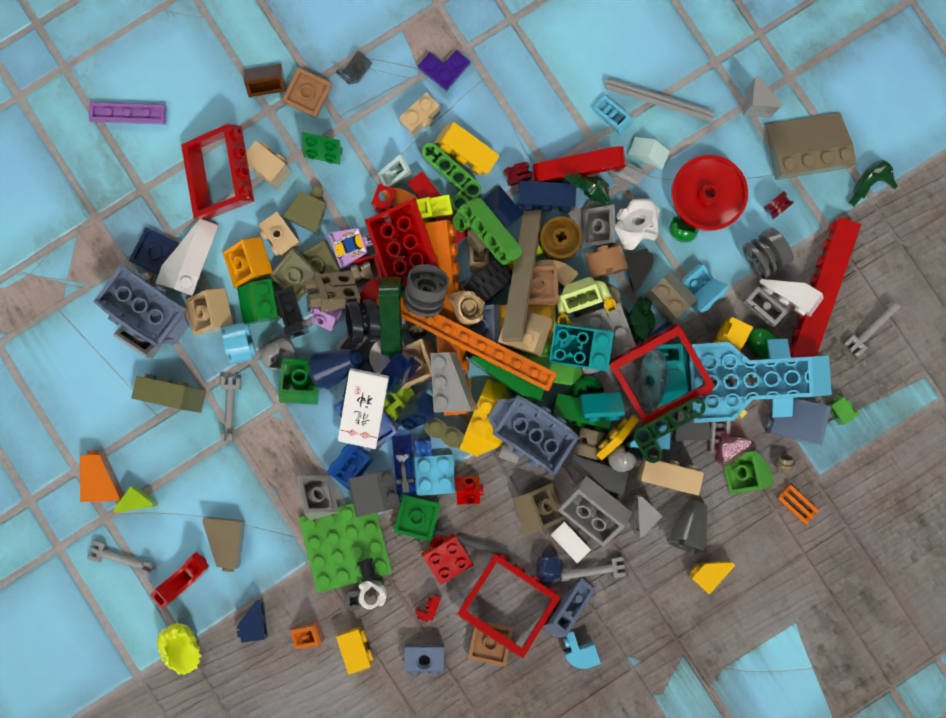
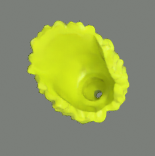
(179, 648)

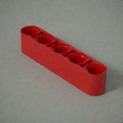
(584, 164)

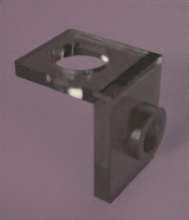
(355, 69)

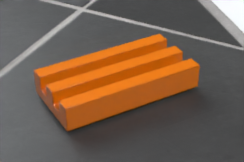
(810, 515)

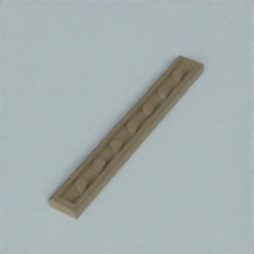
(522, 277)

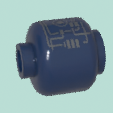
(549, 567)

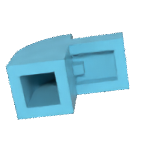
(580, 656)

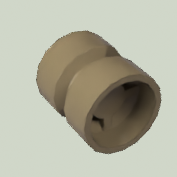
(589, 443)

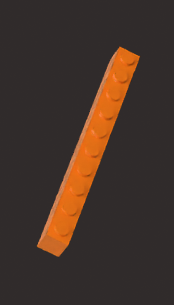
(442, 239)

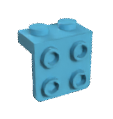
(704, 288)

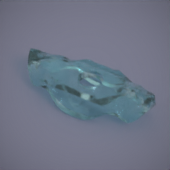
(654, 365)

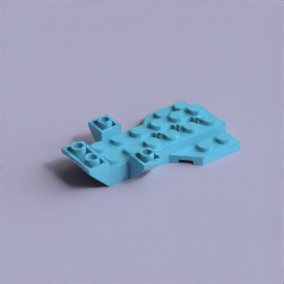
(776, 379)

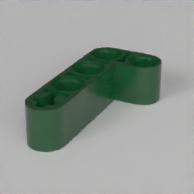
(390, 315)
(671, 423)

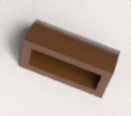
(264, 80)

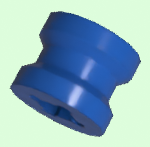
(423, 446)

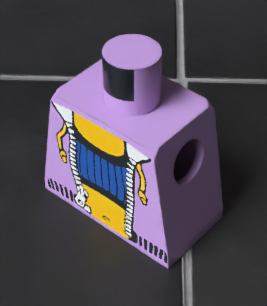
(349, 246)

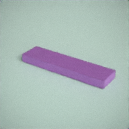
(127, 113)

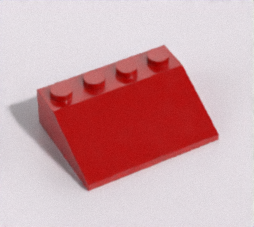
(401, 240)

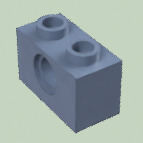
(415, 651)

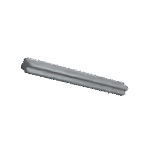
(659, 99)

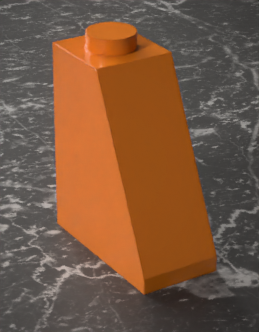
(98, 479)

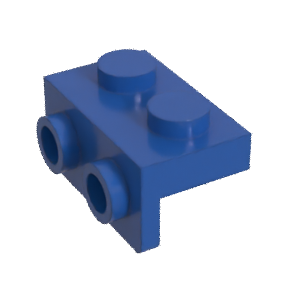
(349, 464)

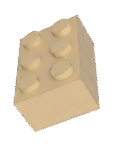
(671, 475)

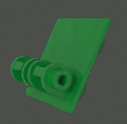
(321, 148)

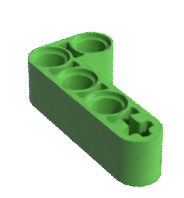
(450, 173)
(489, 229)

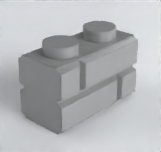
(764, 307)

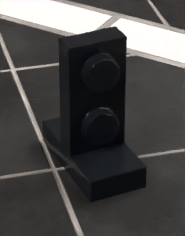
(291, 313)

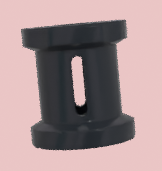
(367, 569)

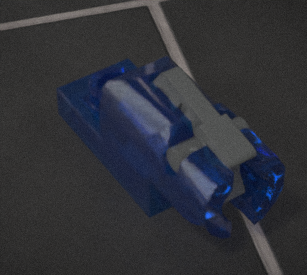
(404, 464)

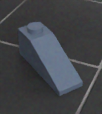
(569, 609)

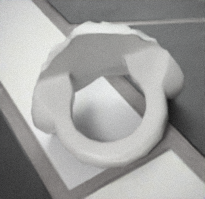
(381, 593)

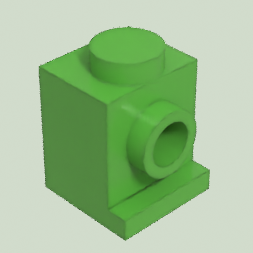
(842, 410)

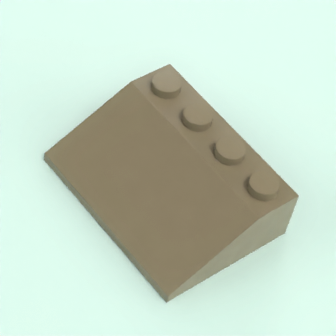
(810, 146)

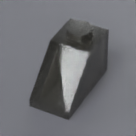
(639, 266)

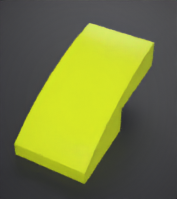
(435, 206)

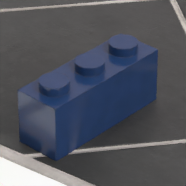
(546, 196)

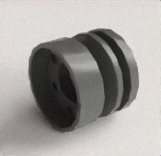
(767, 252)
(425, 290)

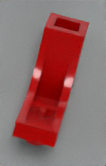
(180, 580)

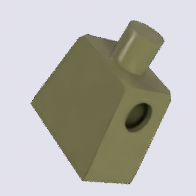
(307, 210)

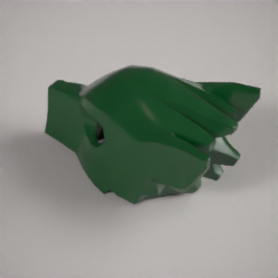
(641, 319)

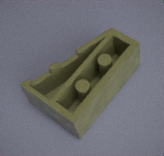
(168, 394)

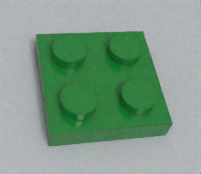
(417, 517)

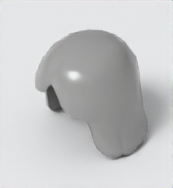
(270, 352)
(623, 461)

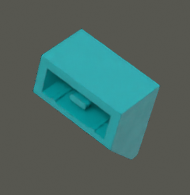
(601, 405)

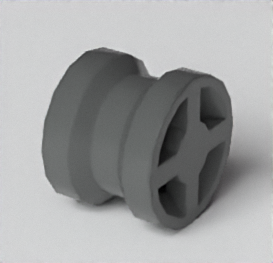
(349, 602)

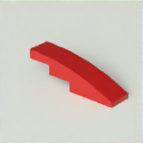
(424, 188)

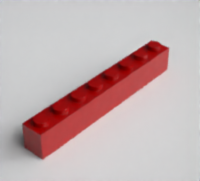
(827, 280)

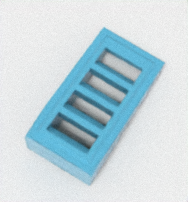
(624, 125)

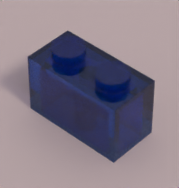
(400, 370)

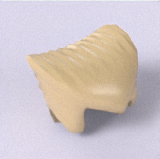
(467, 307)

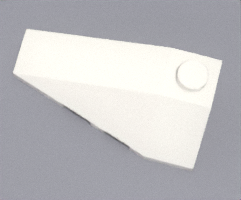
(187, 261)

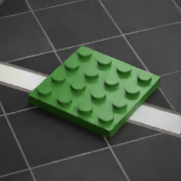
(340, 542)

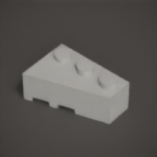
(449, 384)

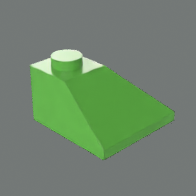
(748, 473)

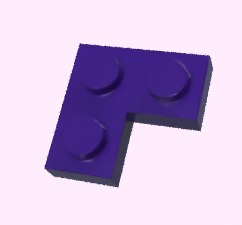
(444, 73)

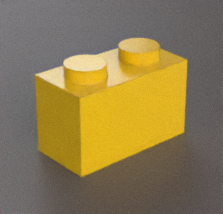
(354, 650)

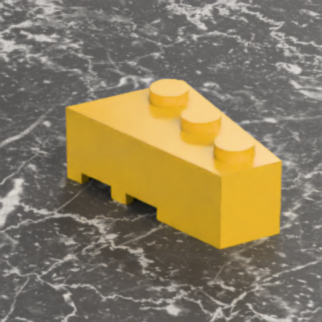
(466, 148)
(734, 332)

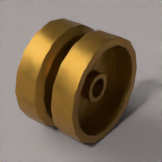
(568, 231)

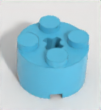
(237, 343)

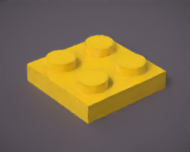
(616, 436)

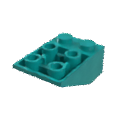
(581, 346)
(678, 371)

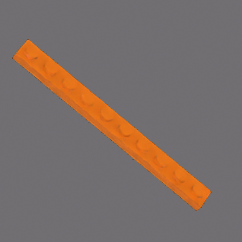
(483, 348)

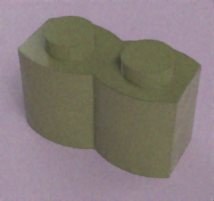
(449, 435)

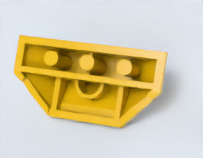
(479, 434)

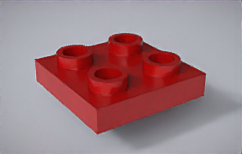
(446, 558)

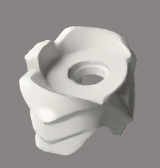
(629, 223)

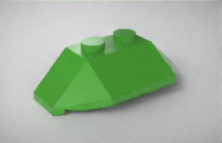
(566, 374)

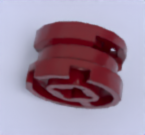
(518, 172)
(778, 205)

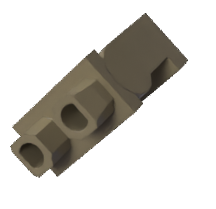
(331, 290)

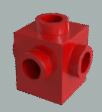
(468, 490)

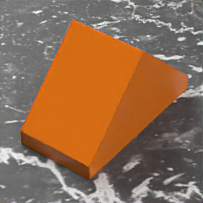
(307, 635)

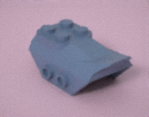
(142, 308)
(532, 432)

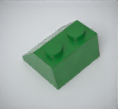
(258, 302)
(296, 384)

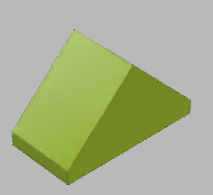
(135, 499)

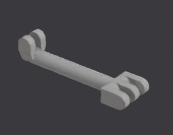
(858, 342)
(231, 387)
(146, 566)
(613, 567)

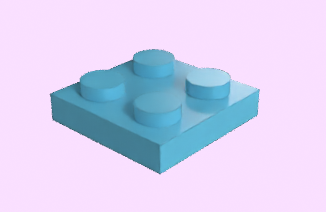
(434, 475)

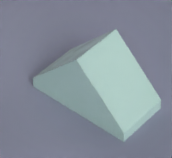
(649, 151)
(395, 172)

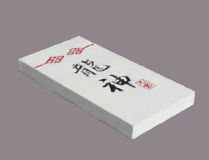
(363, 408)

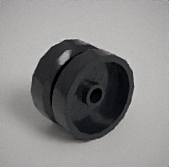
(362, 321)

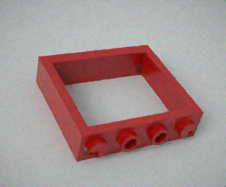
(197, 176)
(648, 345)
(489, 631)

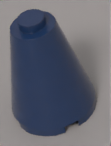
(332, 367)

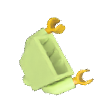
(582, 295)

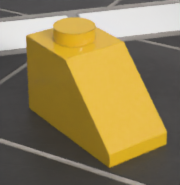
(710, 574)

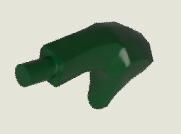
(876, 172)
(594, 187)

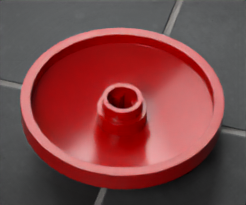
(709, 193)

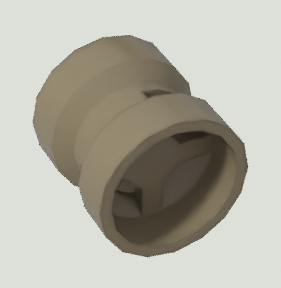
(361, 272)

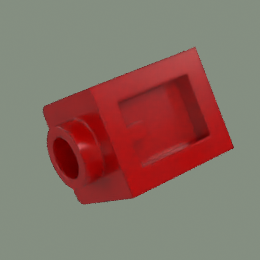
(432, 605)

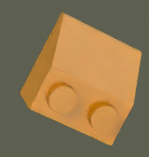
(247, 261)

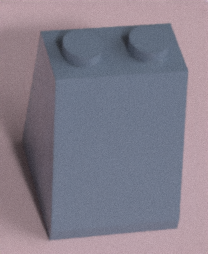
(805, 425)

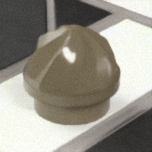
(417, 331)
(785, 463)

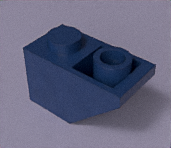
(416, 411)

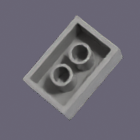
(595, 511)

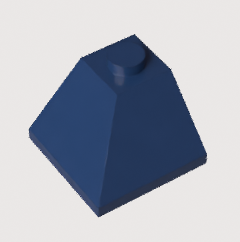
(503, 207)

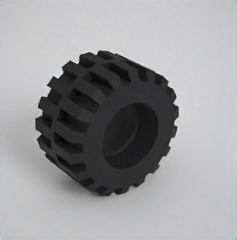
(490, 280)

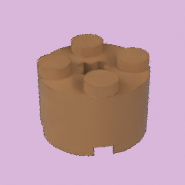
(606, 261)

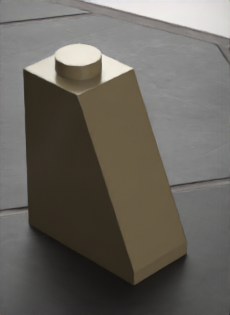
(225, 541)

